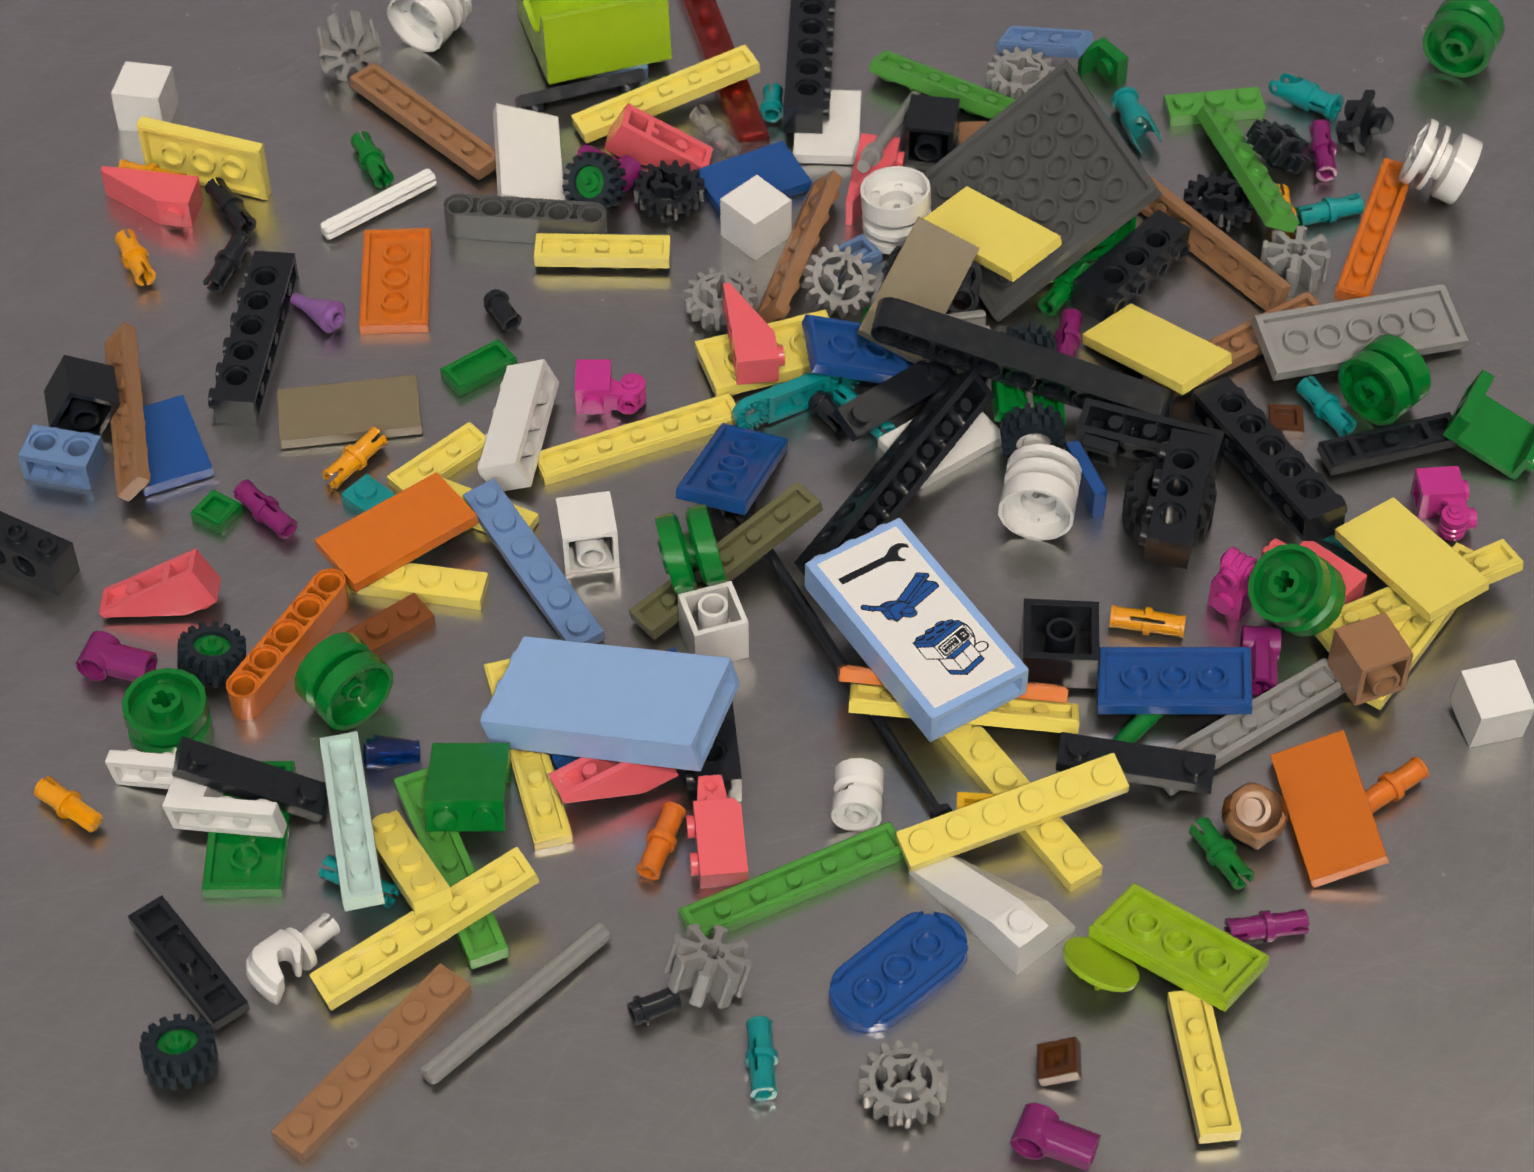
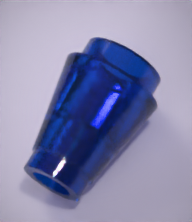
(389, 752)

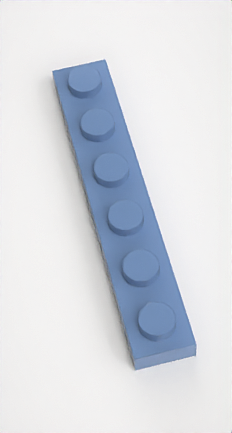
(533, 564)

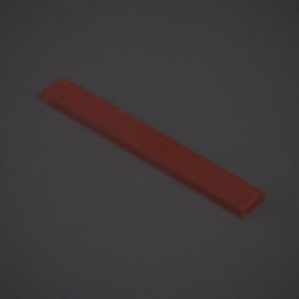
(736, 99)

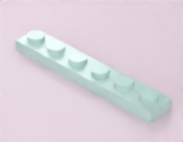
(351, 821)

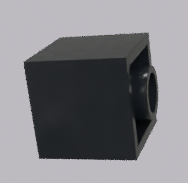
(930, 129)
(81, 395)

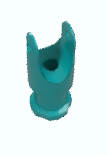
(1307, 96)
(1134, 116)

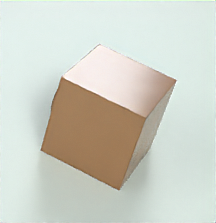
(1370, 659)

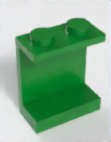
(1492, 430)
(467, 786)

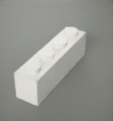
(518, 425)

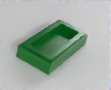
(478, 367)

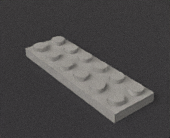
(1331, 333)

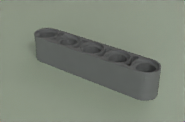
(519, 217)

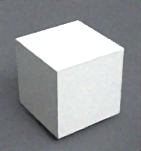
(145, 92)
(756, 217)
(587, 532)
(714, 622)
(1492, 703)

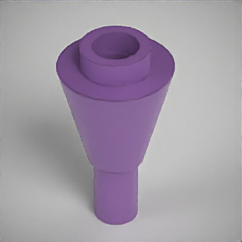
(325, 313)

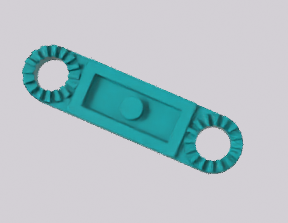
(785, 399)

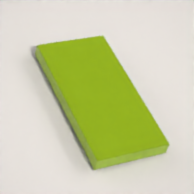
(1179, 947)

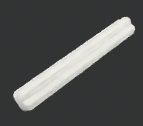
(378, 204)

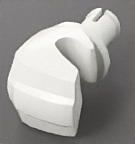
(289, 946)

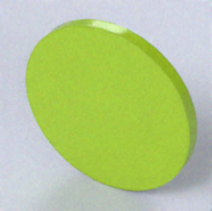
(1100, 965)

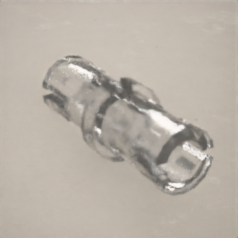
(715, 131)

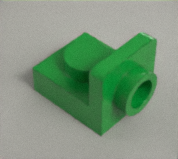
(1106, 60)

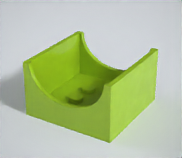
(595, 35)

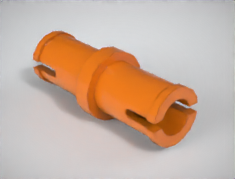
(1393, 785)
(661, 841)

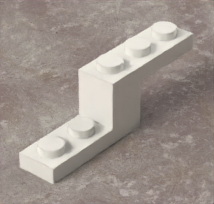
(191, 804)

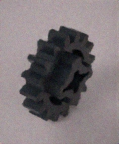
(1280, 146)
(669, 190)
(1219, 200)

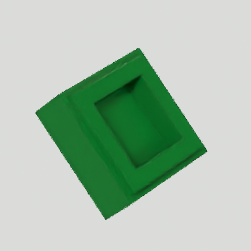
(216, 511)

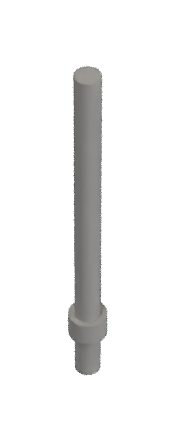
(874, 151)

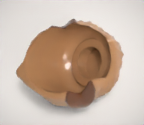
(1254, 814)

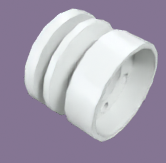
(427, 23)
(1436, 159)
(892, 203)
(1040, 492)

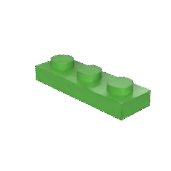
(1241, 103)

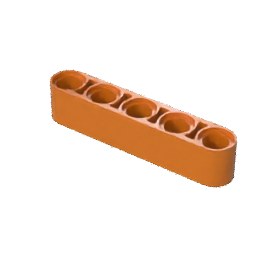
(287, 644)

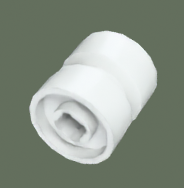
(857, 794)

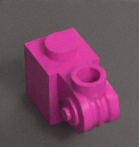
(599, 393)
(1443, 495)
(1230, 585)

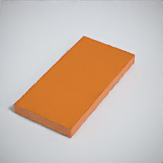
(395, 281)
(396, 531)
(1329, 809)

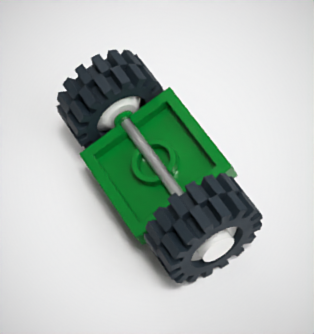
(1024, 415)

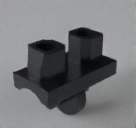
(1363, 121)

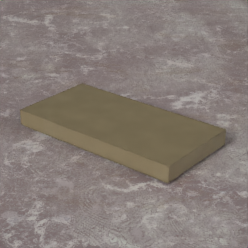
(924, 274)
(348, 411)

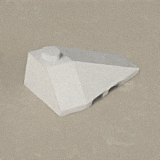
(1000, 914)

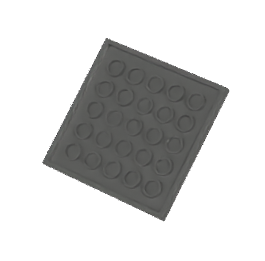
(1055, 164)

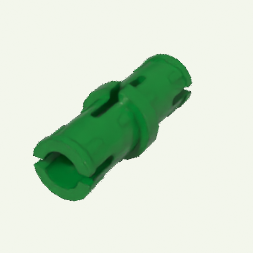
(372, 159)
(1062, 289)
(1221, 853)

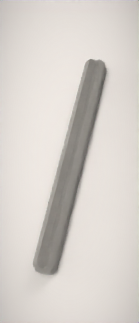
(515, 1003)

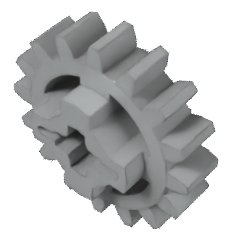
(1016, 71)
(824, 281)
(705, 295)
(904, 1089)

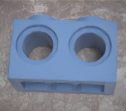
(62, 457)

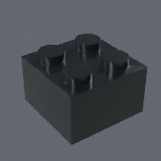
(1061, 642)

